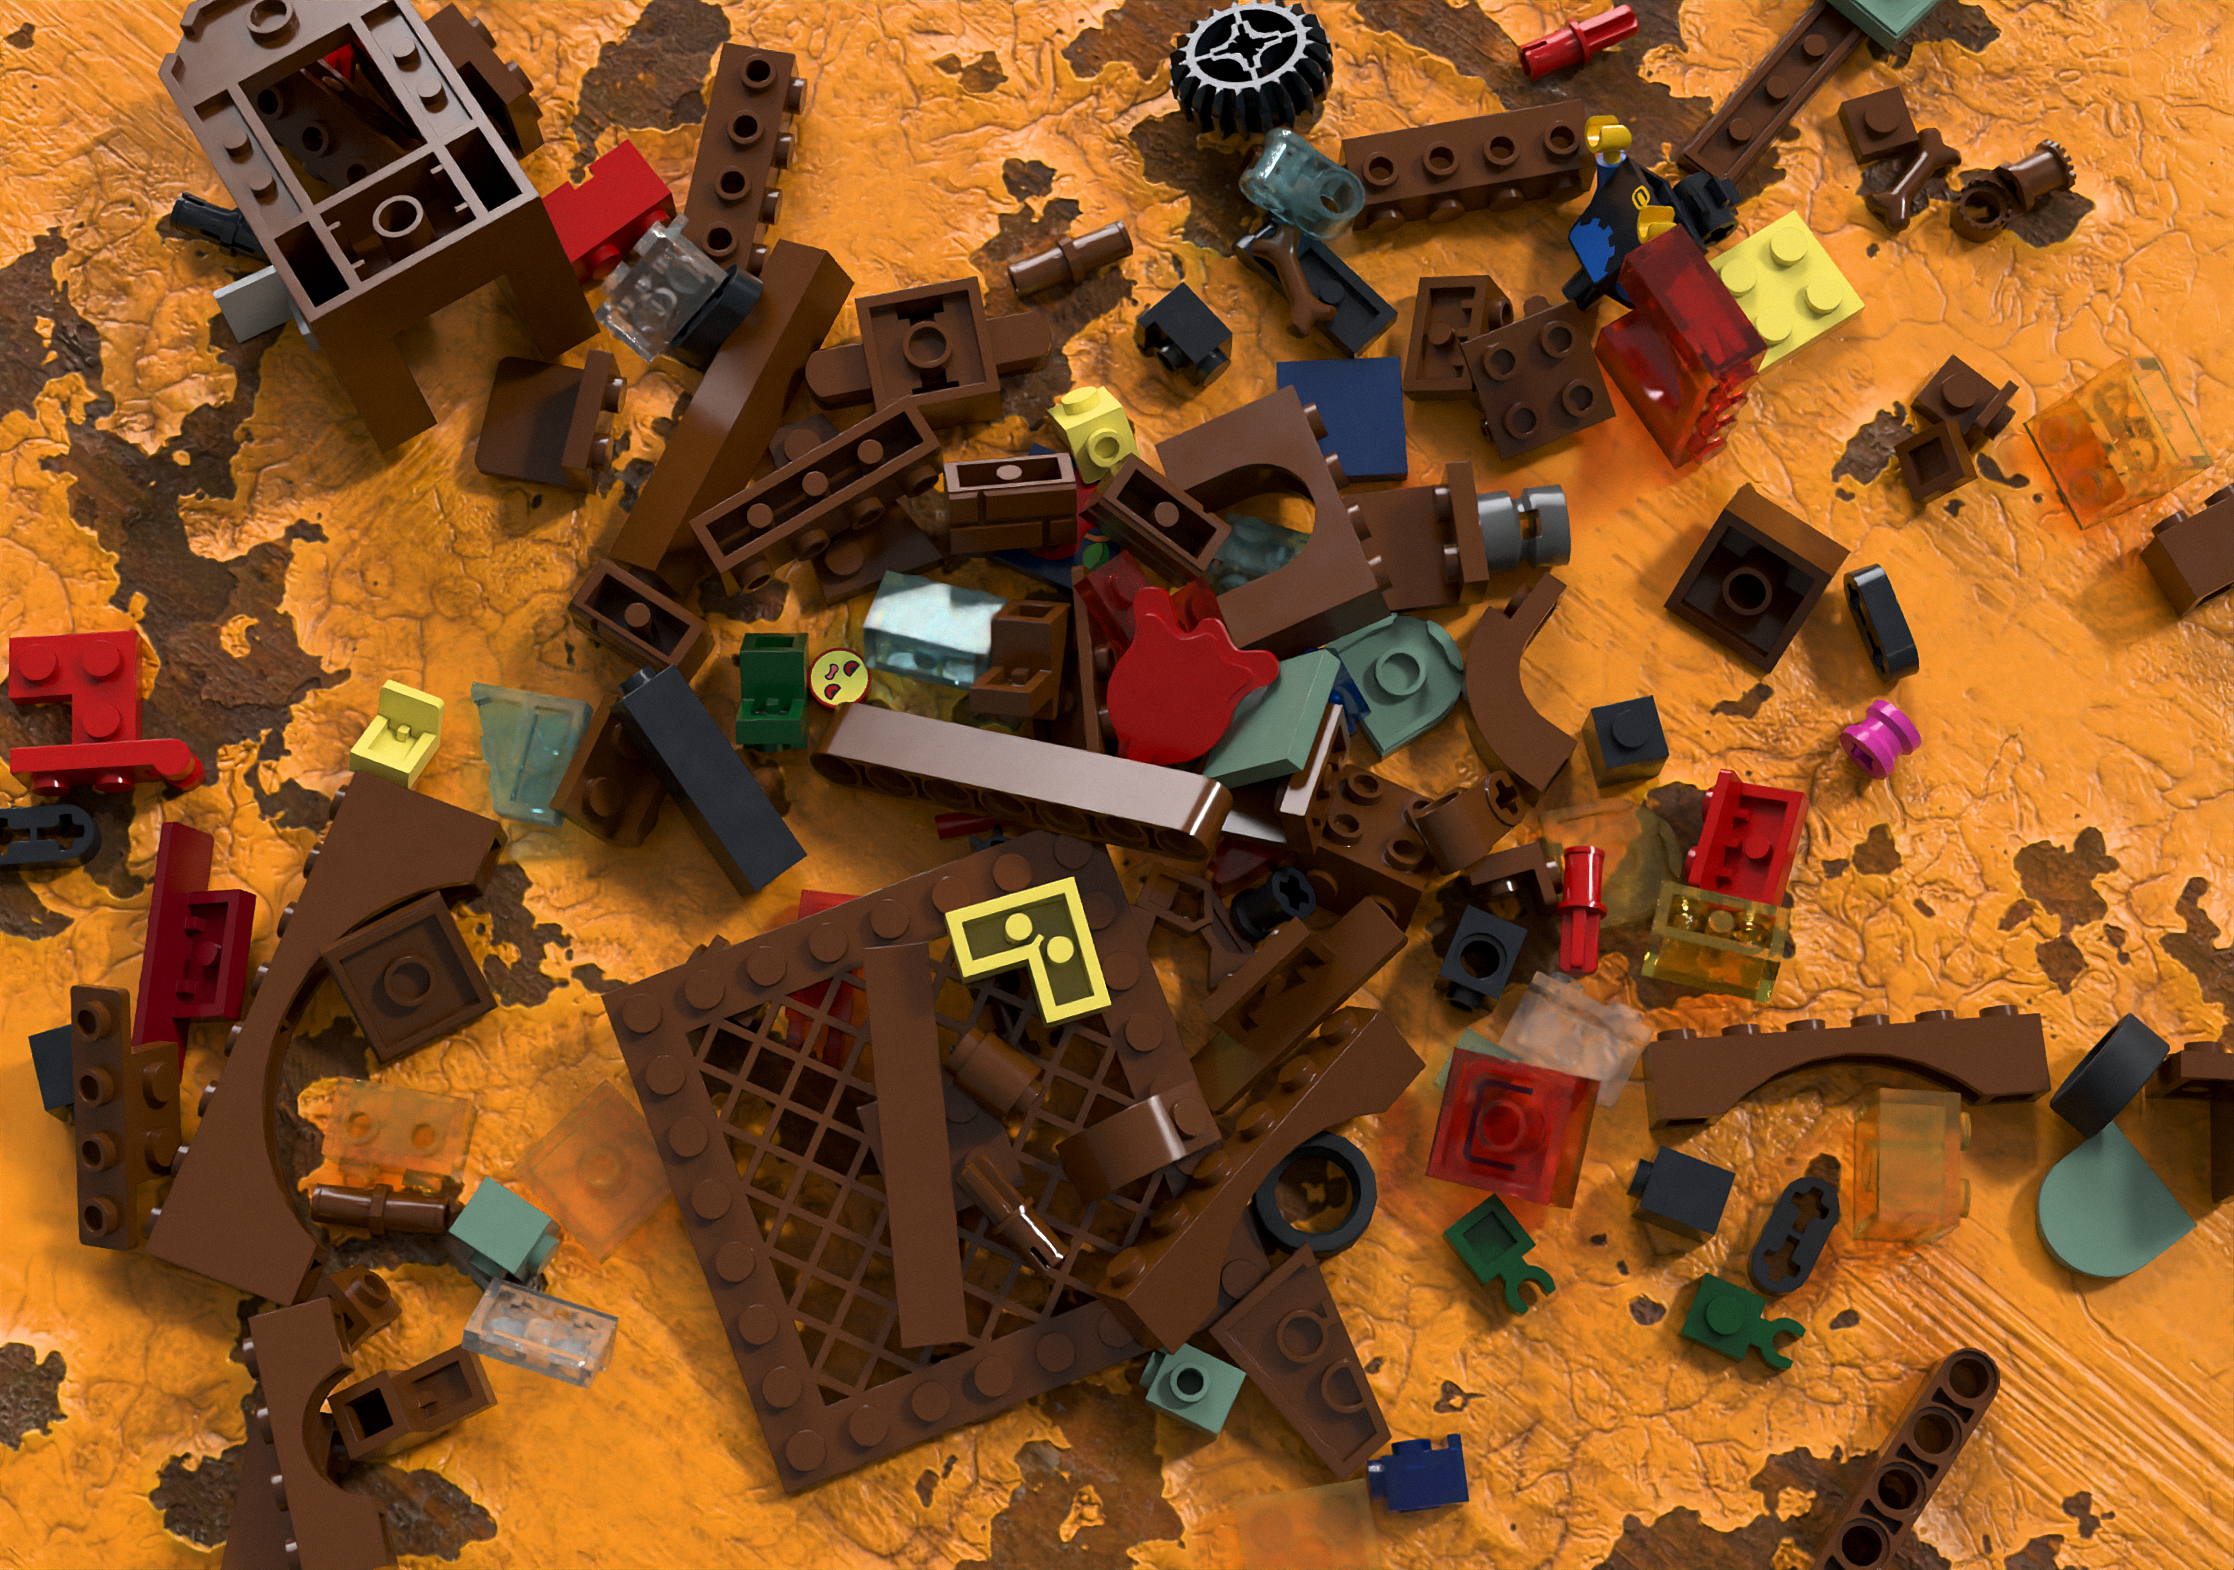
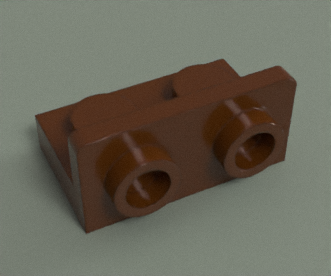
(1444, 316)
(610, 784)

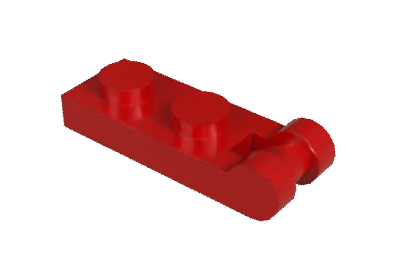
(107, 765)

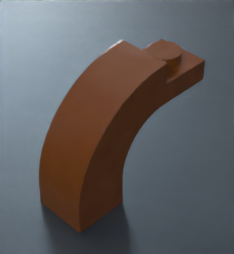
(1493, 704)

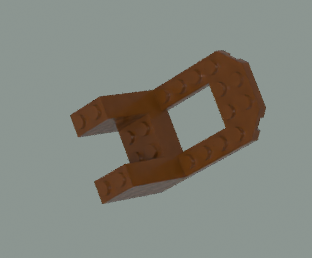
(396, 238)

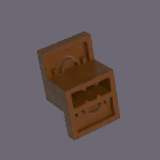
(497, 87)

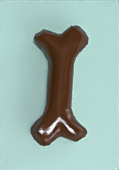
(1895, 202)
(1304, 307)

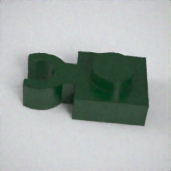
(1493, 1246)
(1730, 1321)

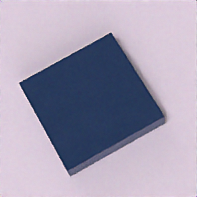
(1360, 411)

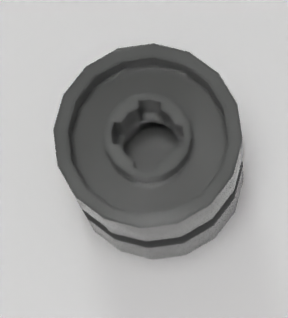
(1547, 522)

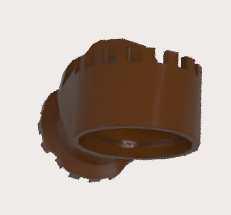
(2013, 190)

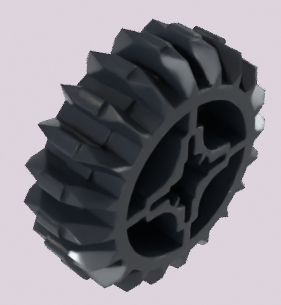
(1251, 68)

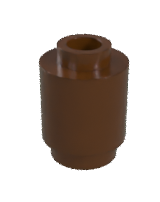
(995, 1073)

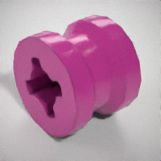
(1880, 739)

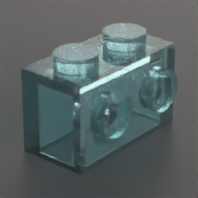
(930, 630)

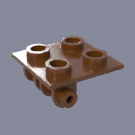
(1537, 380)

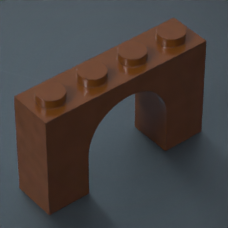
(1276, 450)

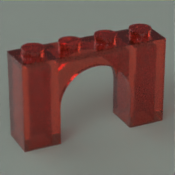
(1682, 350)

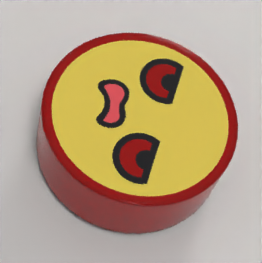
(838, 678)

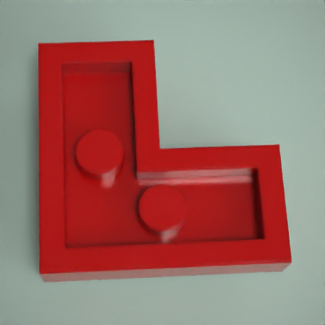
(90, 670)

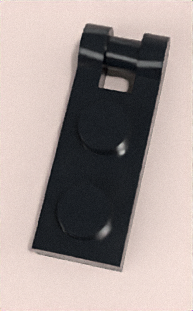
(1360, 311)

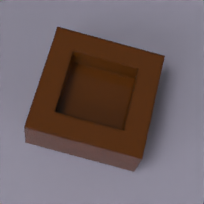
(1878, 125)
(1935, 461)

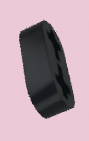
(718, 316)
(1881, 623)
(50, 853)
(1806, 1244)

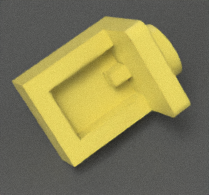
(1094, 430)
(400, 736)

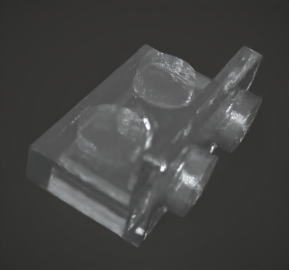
(660, 290)
(1576, 1034)
(541, 1333)

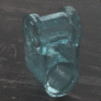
(1299, 184)

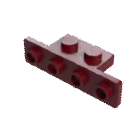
(192, 945)

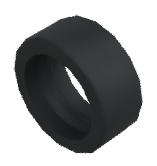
(2109, 1076)
(1364, 1193)

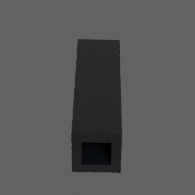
(706, 778)

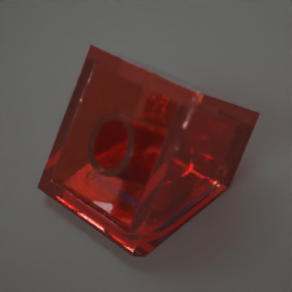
(1513, 1128)

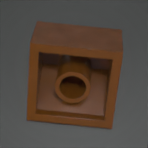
(1756, 578)

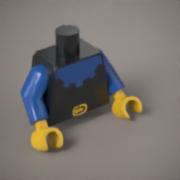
(1623, 215)

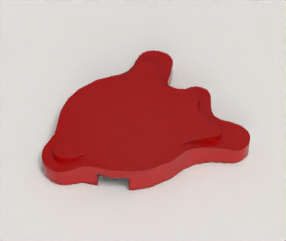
(1176, 688)

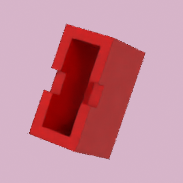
(609, 211)

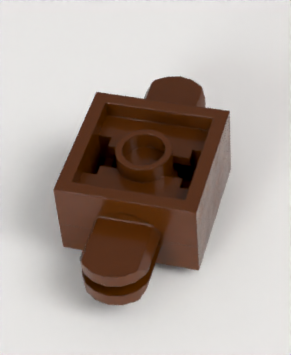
(930, 334)

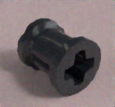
(1272, 904)

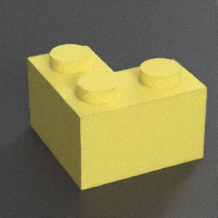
(1039, 931)

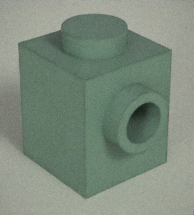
(506, 1233)
(1192, 1388)

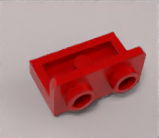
(1747, 840)

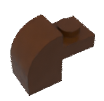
(1028, 662)
(1138, 1141)
(412, 1405)

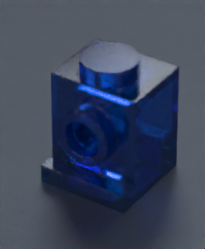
(1419, 1477)

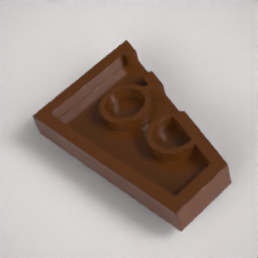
(857, 558)
(1305, 1363)

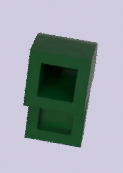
(774, 692)

